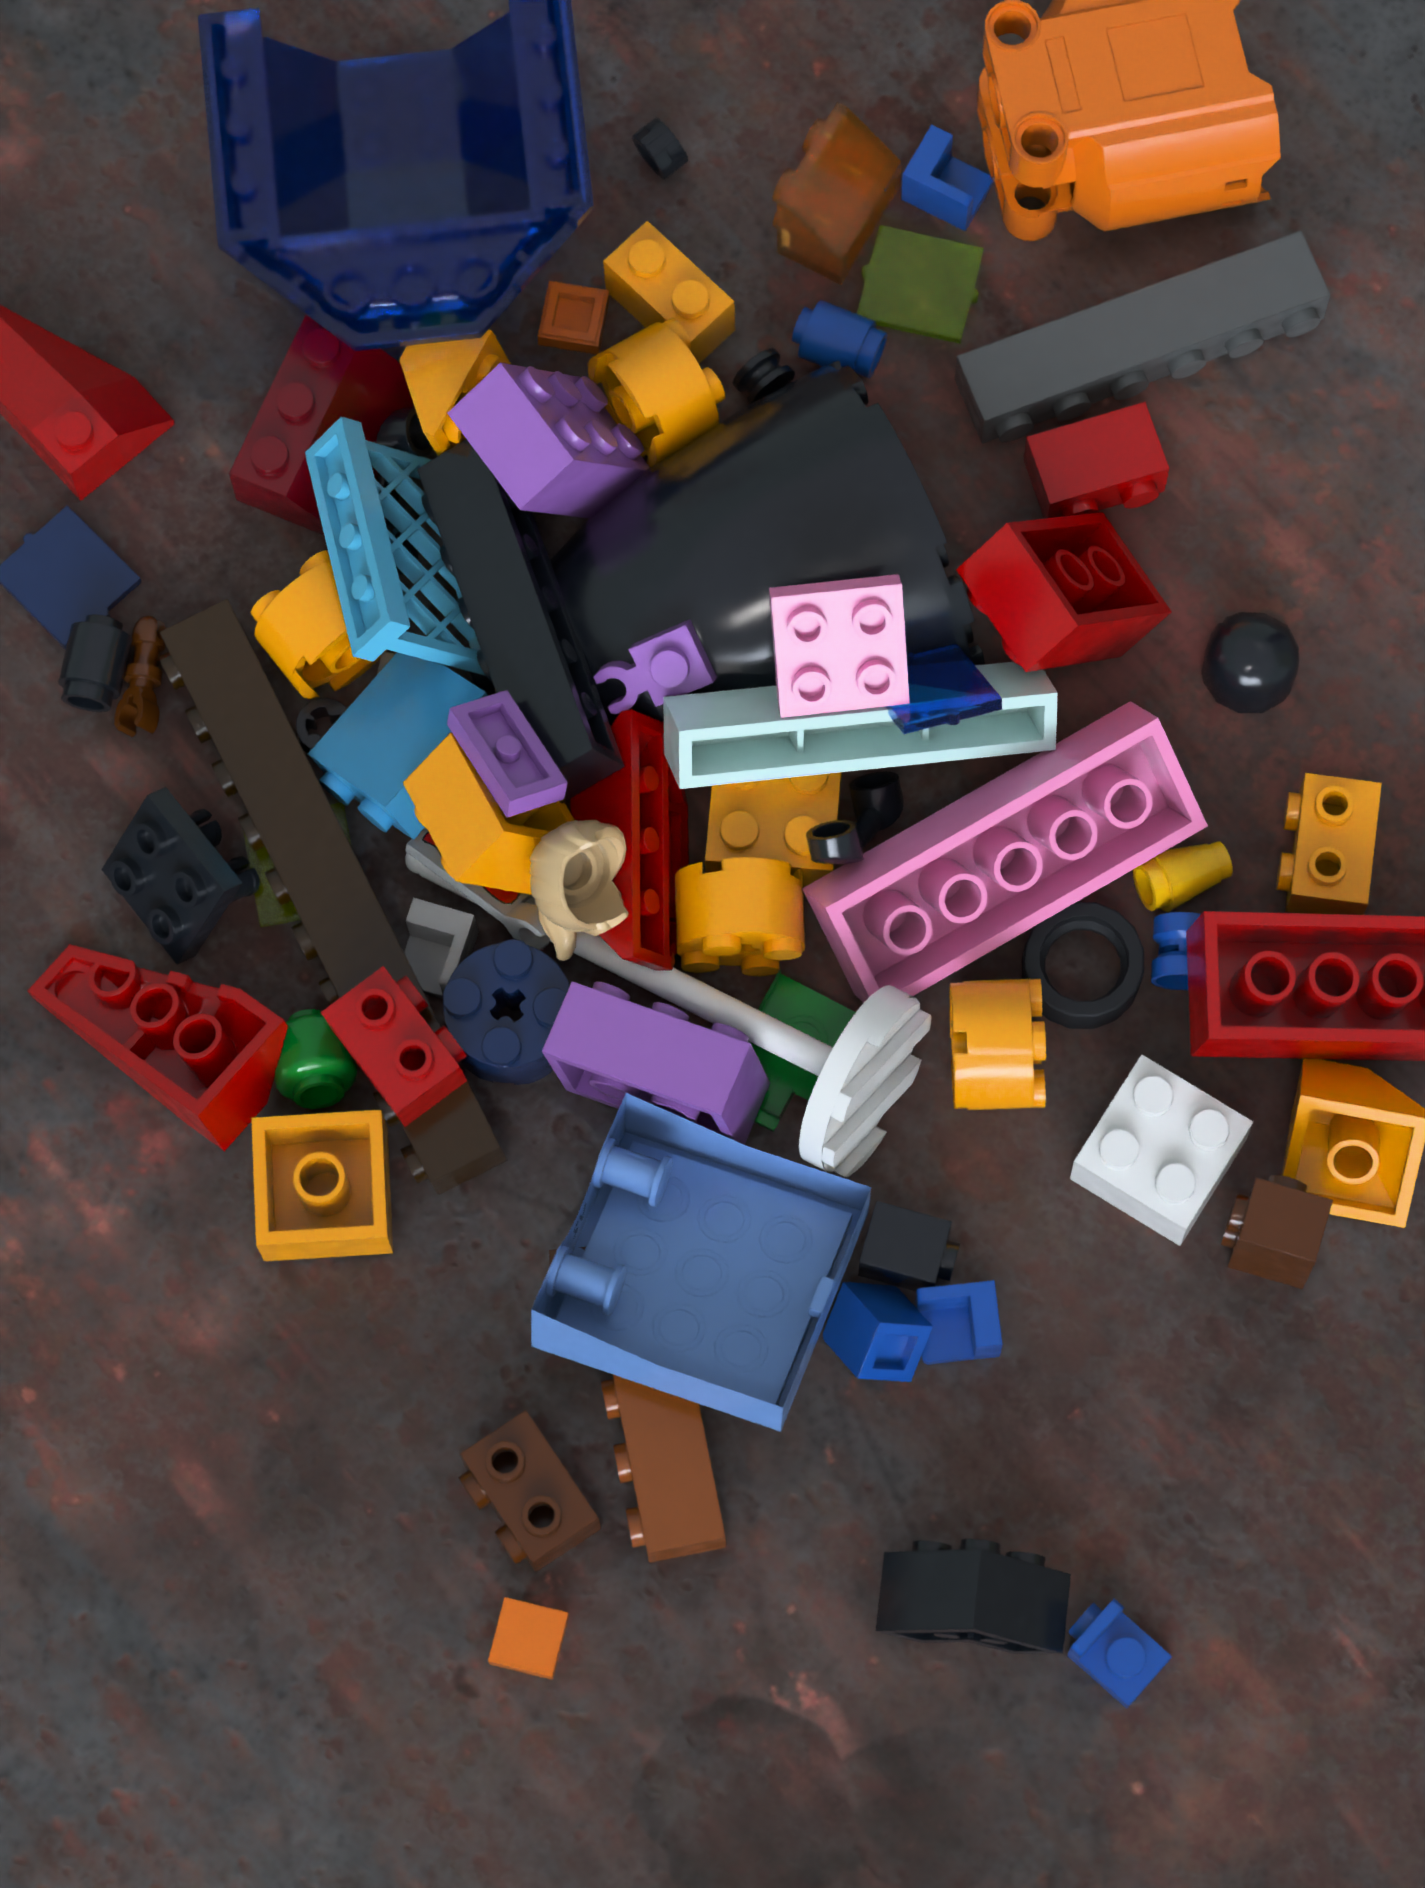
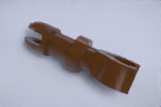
(139, 700)

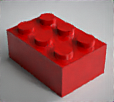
(1062, 591)

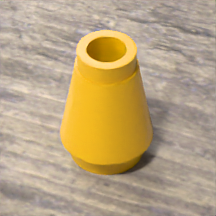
(1181, 875)

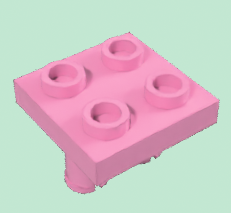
(839, 645)

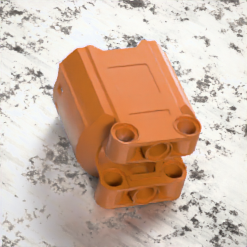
(1122, 112)

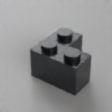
(974, 1597)

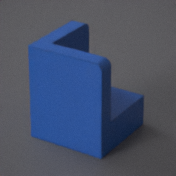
(942, 182)
(962, 1322)
(877, 1332)

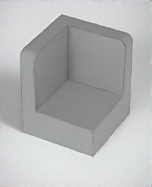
(438, 943)

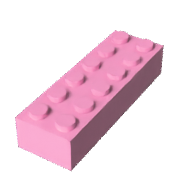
(1007, 855)

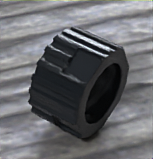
(660, 148)

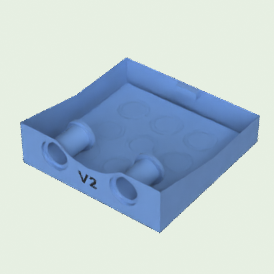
(699, 1265)

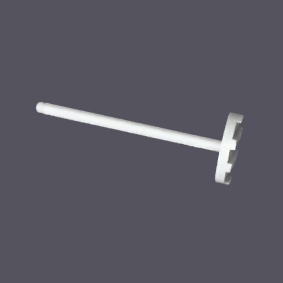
(855, 1077)

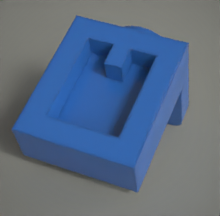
(1116, 1652)

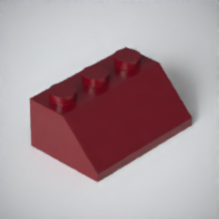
(309, 394)

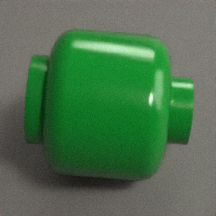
(313, 1063)

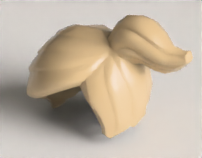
(574, 881)

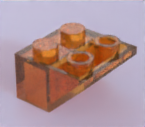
(834, 195)

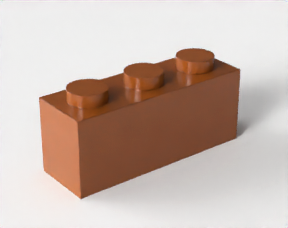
(669, 1469)

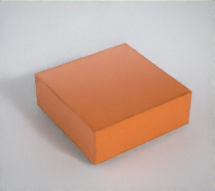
(573, 317)
(528, 1638)

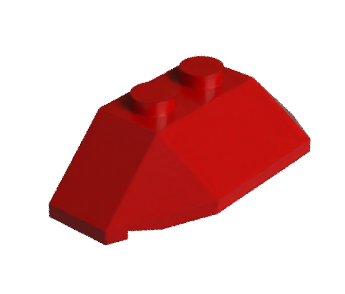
(654, 820)

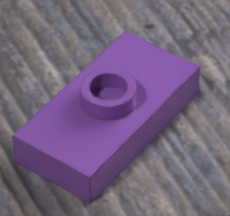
(507, 753)

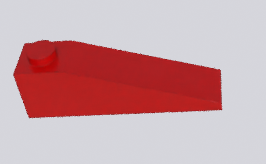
(184, 1042)

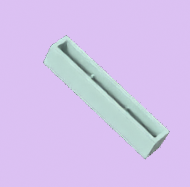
(744, 739)

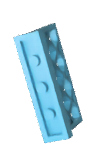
(367, 553)

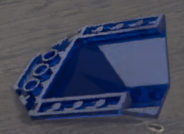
(401, 185)

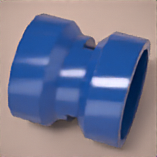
(1170, 966)

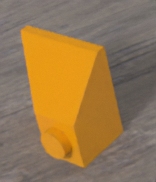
(1355, 1141)

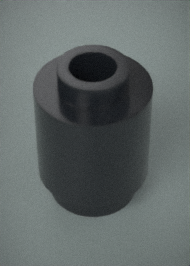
(94, 663)

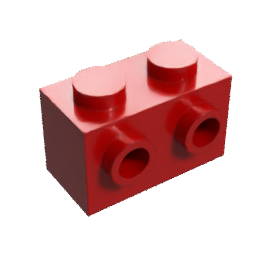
(1097, 463)
(395, 1045)

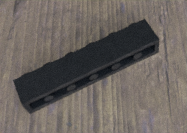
(519, 614)

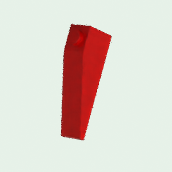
(72, 405)

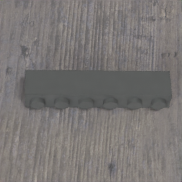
(1142, 338)

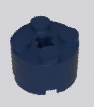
(498, 978)

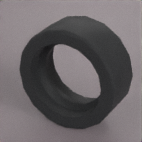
(1113, 927)

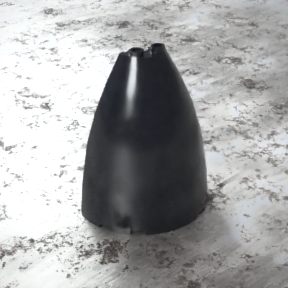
(764, 500)

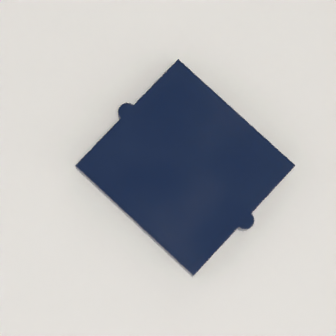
(66, 575)

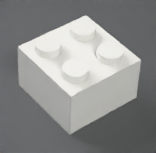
(1160, 1150)

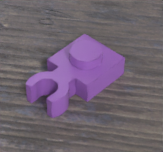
(663, 665)

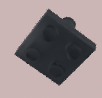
(175, 874)

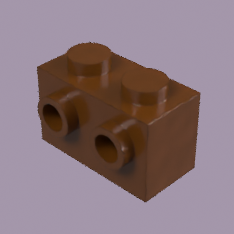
(1277, 1230)
(529, 1493)

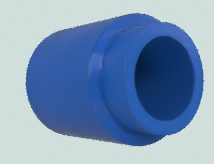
(841, 335)

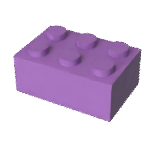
(549, 440)
(617, 1047)

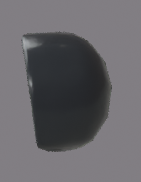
(1250, 662)

